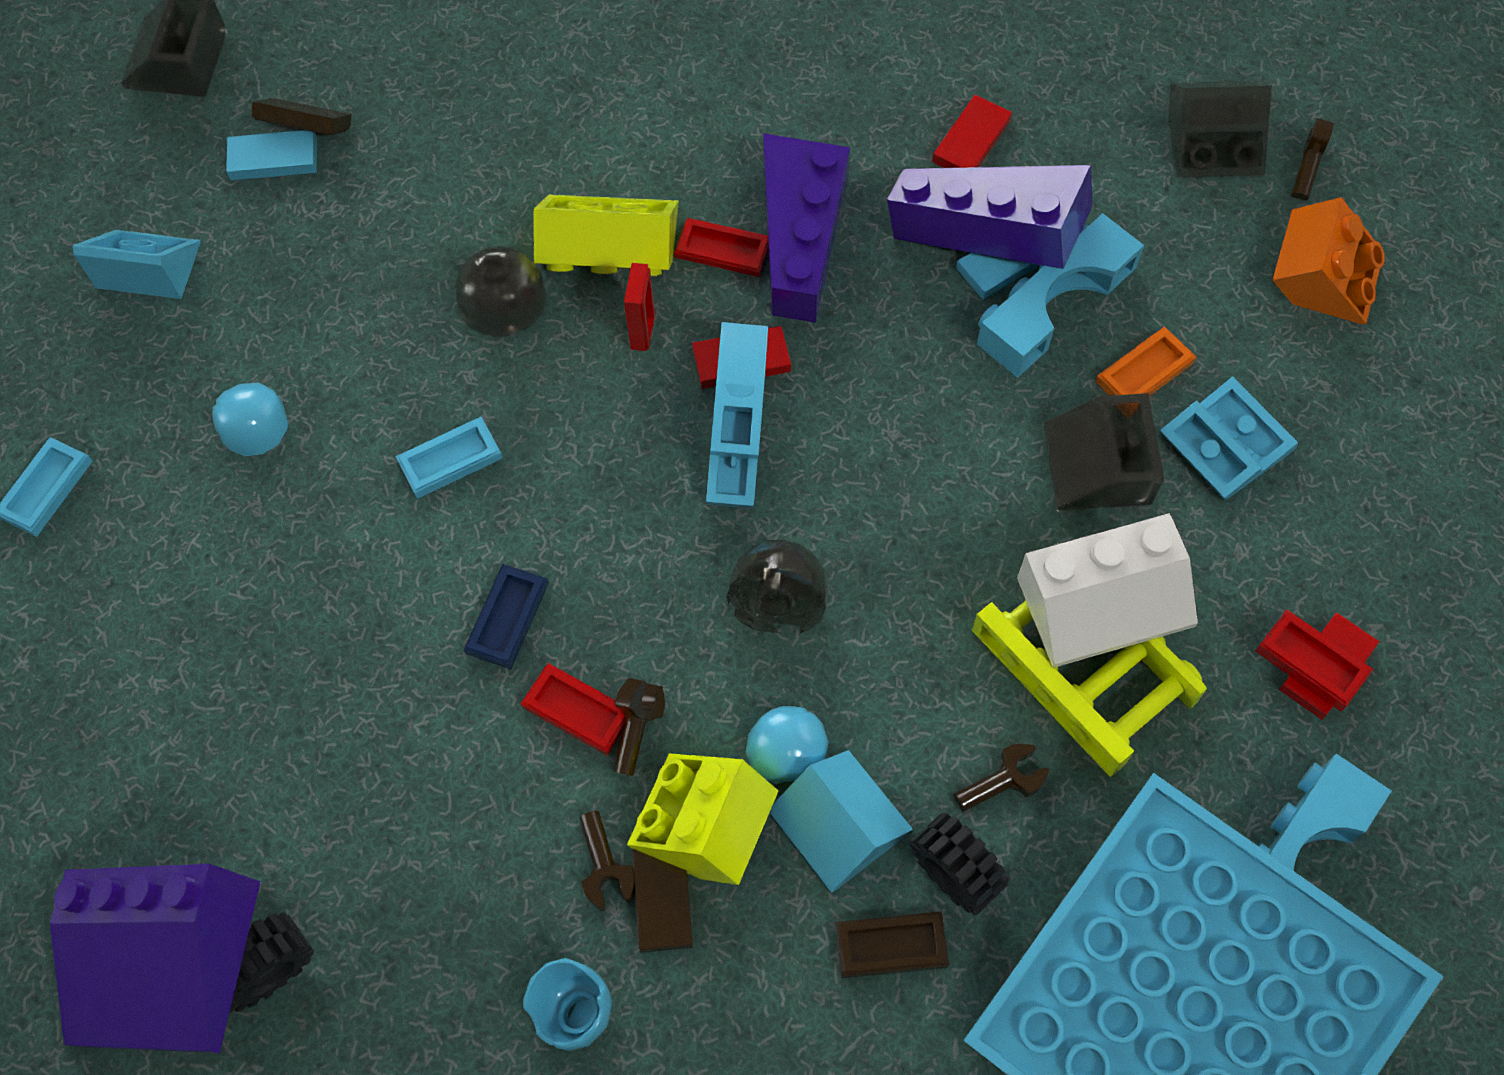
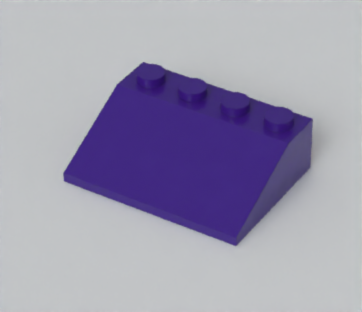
(149, 955)

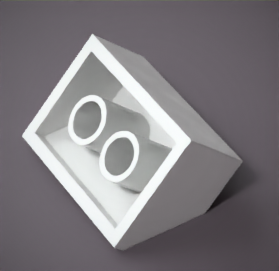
(1109, 590)

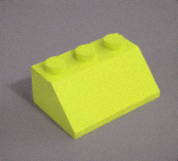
(604, 233)

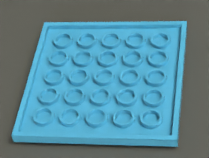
(1200, 961)

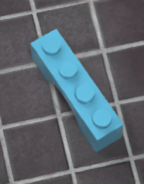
(1020, 327)
(1335, 806)

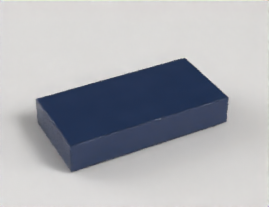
(506, 616)

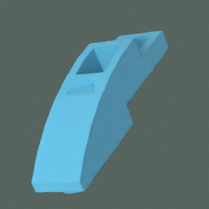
(737, 415)

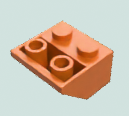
(1329, 261)

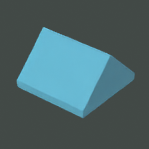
(138, 262)
(838, 819)

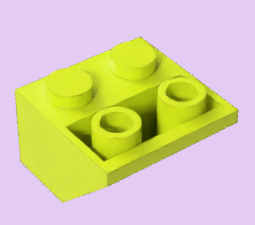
(704, 816)

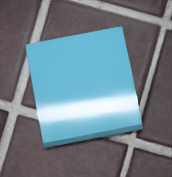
(1229, 438)

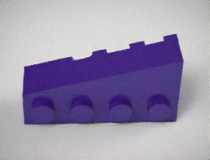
(995, 211)
(802, 213)

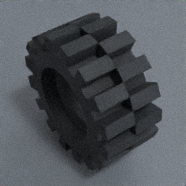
(959, 863)
(270, 958)

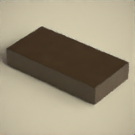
(301, 116)
(661, 904)
(891, 944)

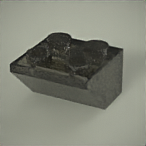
(177, 48)
(1219, 127)
(1105, 454)

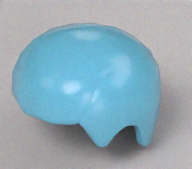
(250, 419)
(786, 743)
(552, 995)

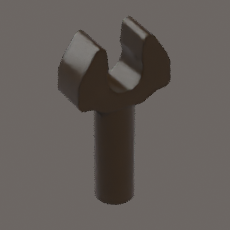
(1313, 151)
(639, 704)
(1006, 778)
(603, 863)

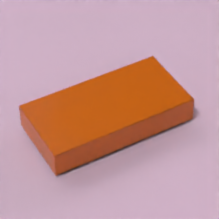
(1147, 366)

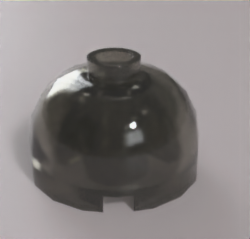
(500, 291)
(778, 581)

